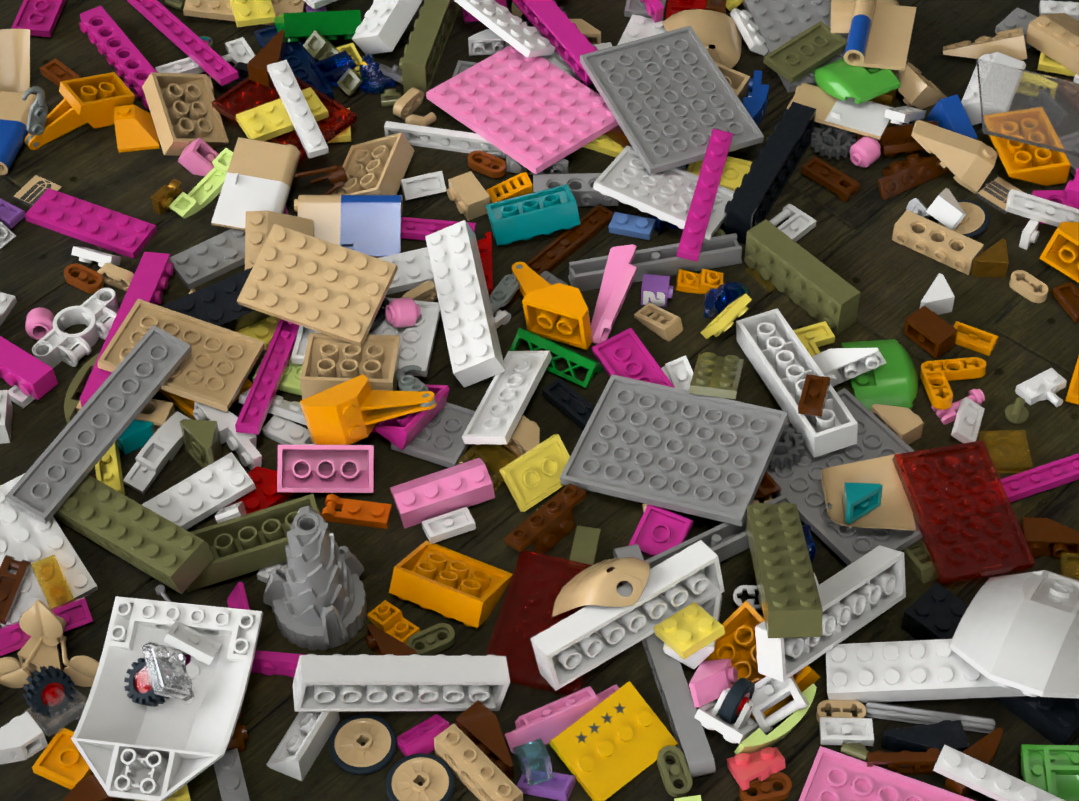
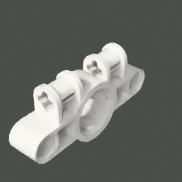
(96, 313)

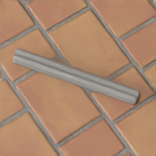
(927, 717)

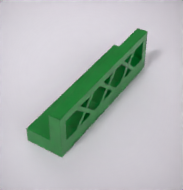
(562, 352)

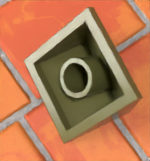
(201, 440)

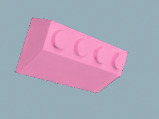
(325, 469)
(443, 492)

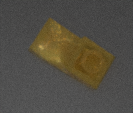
(52, 581)

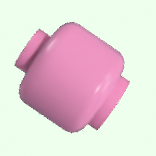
(865, 152)
(402, 312)
(39, 322)

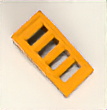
(515, 186)

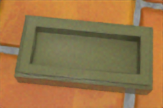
(585, 545)

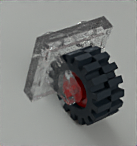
(159, 676)
(53, 699)

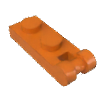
(356, 512)

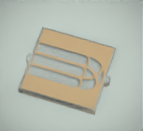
(34, 190)
(996, 193)

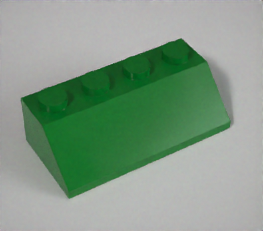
(328, 23)

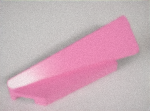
(613, 291)
(555, 717)

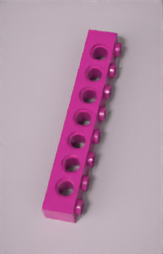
(117, 49)

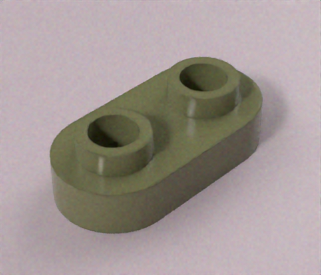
(429, 639)
(674, 773)

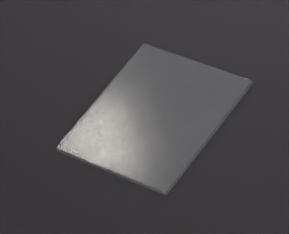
(1029, 107)

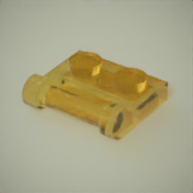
(493, 456)

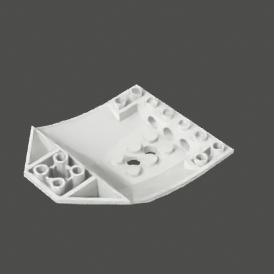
(1024, 633)
(159, 749)

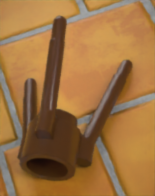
(335, 174)

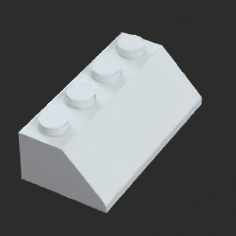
(971, 98)

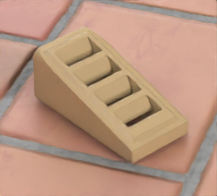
(665, 330)

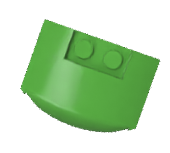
(856, 82)
(890, 383)
(1052, 769)

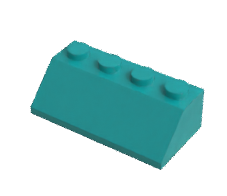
(533, 215)

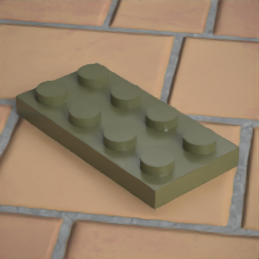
(805, 52)
(716, 376)

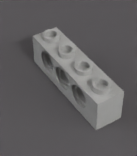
(580, 185)

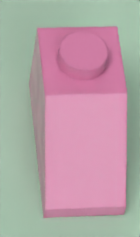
(198, 157)
(711, 680)

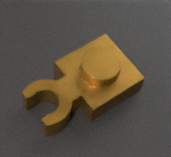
(165, 196)

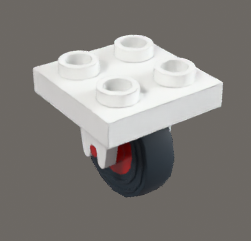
(731, 712)

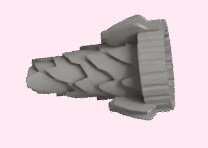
(320, 593)

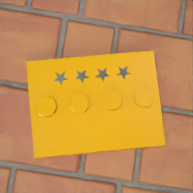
(612, 743)

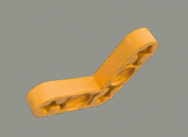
(939, 373)

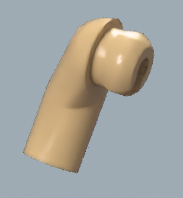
(420, 120)

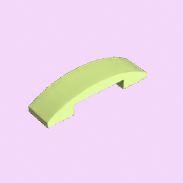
(205, 190)
(759, 740)

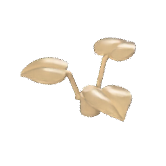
(43, 623)

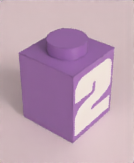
(656, 290)

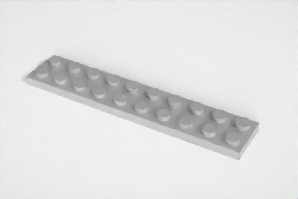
(98, 424)

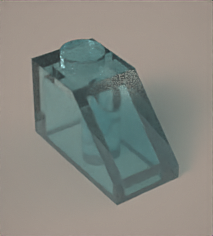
(534, 761)

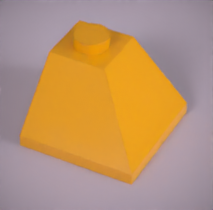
(134, 129)

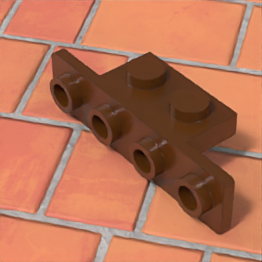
(898, 139)
(908, 174)
(548, 523)

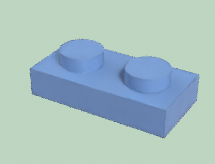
(632, 225)

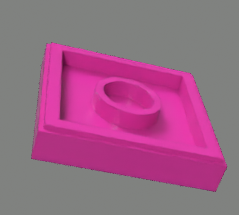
(660, 530)

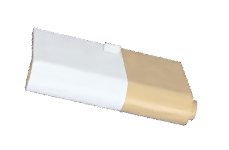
(847, 115)
(255, 181)

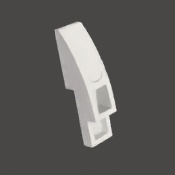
(488, 42)
(242, 443)
(155, 454)

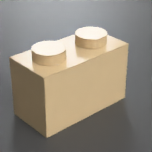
(468, 195)

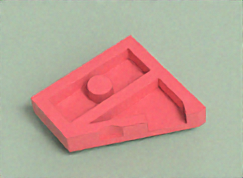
(756, 764)

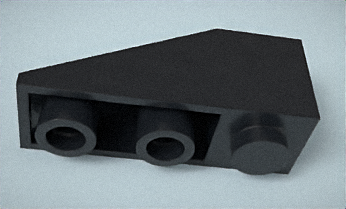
(924, 736)

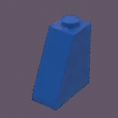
(952, 116)

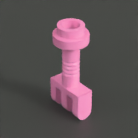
(949, 415)

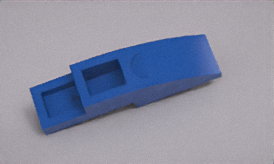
(757, 99)

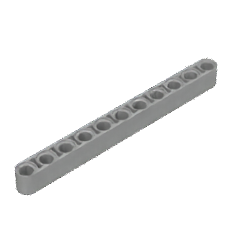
(675, 696)

